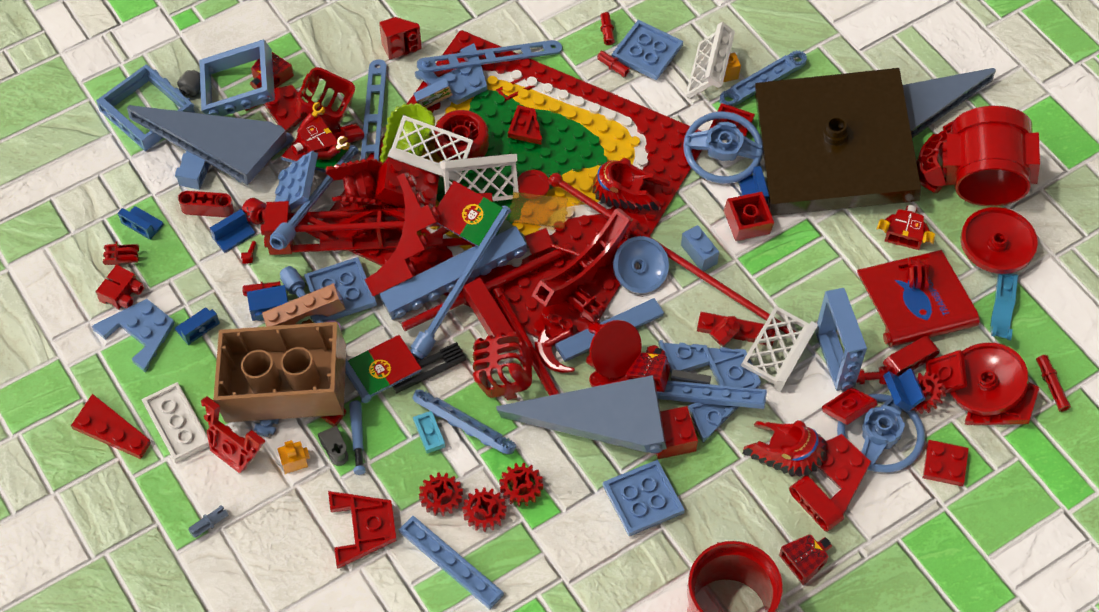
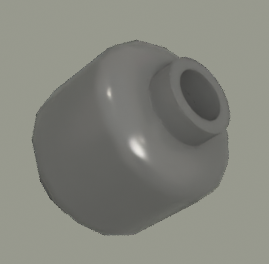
(189, 83)

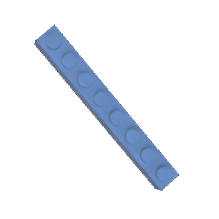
(443, 277)

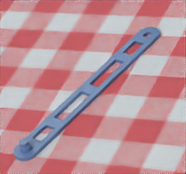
(428, 63)
(374, 118)

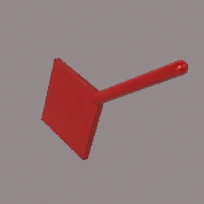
(541, 241)

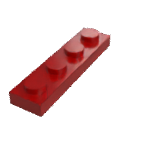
(747, 332)

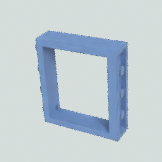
(234, 58)
(127, 87)
(838, 315)

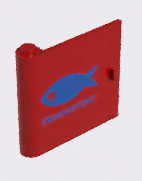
(918, 311)

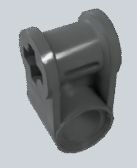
(334, 445)

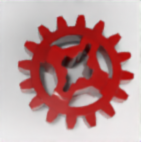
(931, 394)
(434, 489)
(523, 492)
(478, 516)

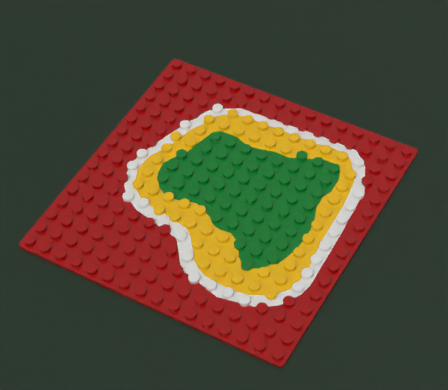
(579, 134)

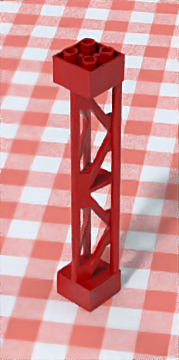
(374, 219)

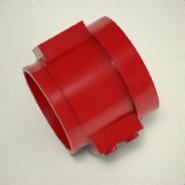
(991, 155)
(738, 563)

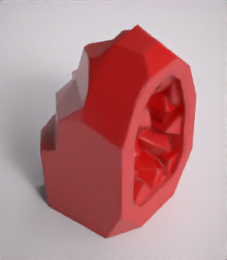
(725, 330)

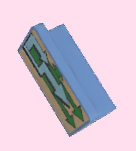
(434, 93)

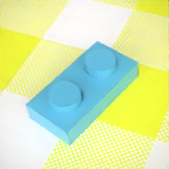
(429, 432)

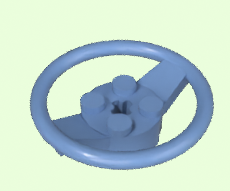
(735, 144)
(882, 438)

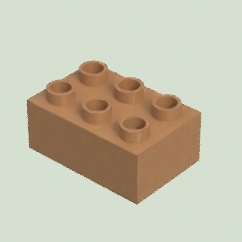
(280, 372)

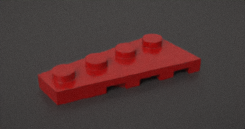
(108, 427)

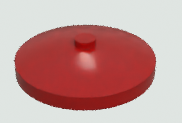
(998, 240)
(994, 379)

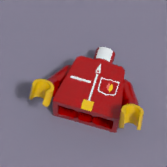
(316, 137)
(906, 228)

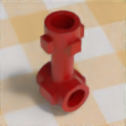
(873, 375)

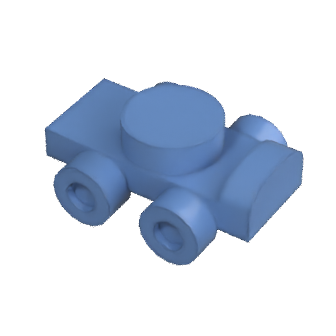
(265, 427)

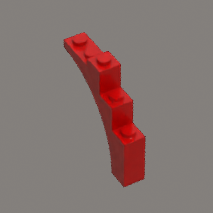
(412, 241)
(584, 267)

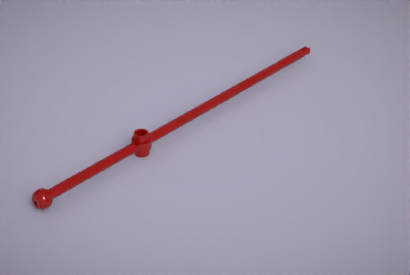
(557, 181)

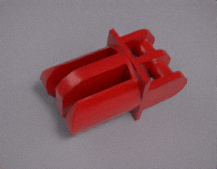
(351, 132)
(118, 254)
(918, 269)
(586, 303)

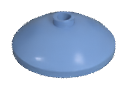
(652, 261)

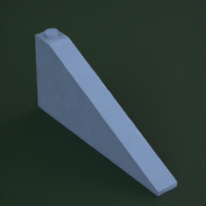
(936, 97)
(227, 143)
(611, 413)

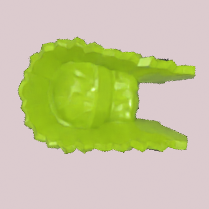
(413, 111)

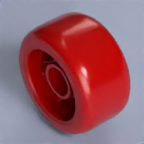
(467, 125)

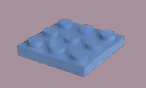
(647, 49)
(296, 181)
(349, 281)
(643, 497)

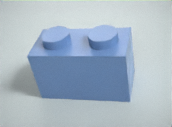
(191, 171)
(700, 248)

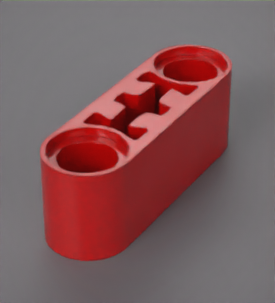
(206, 203)
(912, 356)
(816, 503)

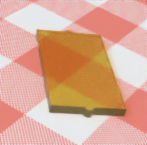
(538, 210)

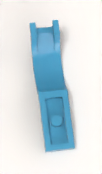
(1004, 305)

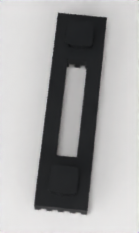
(451, 355)

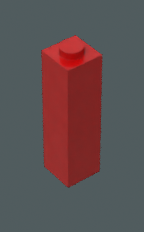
(485, 308)

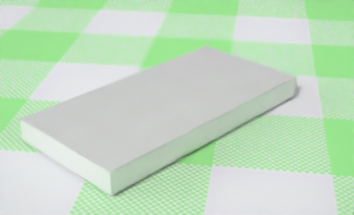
(176, 422)

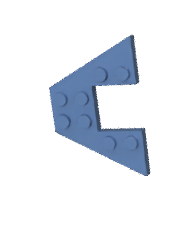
(727, 371)

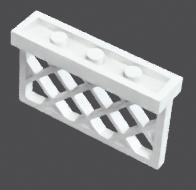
(711, 60)
(421, 162)
(483, 163)
(790, 358)

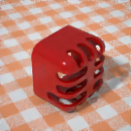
(333, 81)
(488, 351)

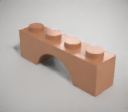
(320, 302)

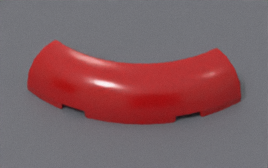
(931, 157)

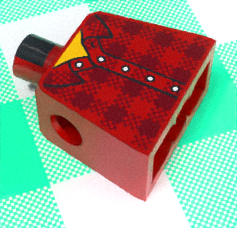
(281, 72)
(651, 364)
(805, 556)

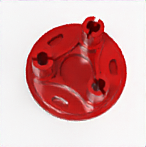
(613, 347)

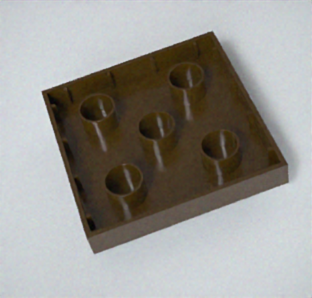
(836, 142)

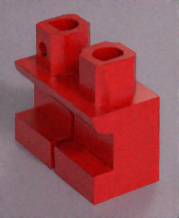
(118, 288)

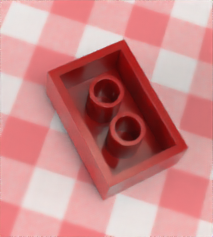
(390, 190)

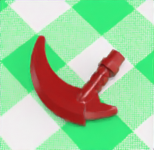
(544, 350)

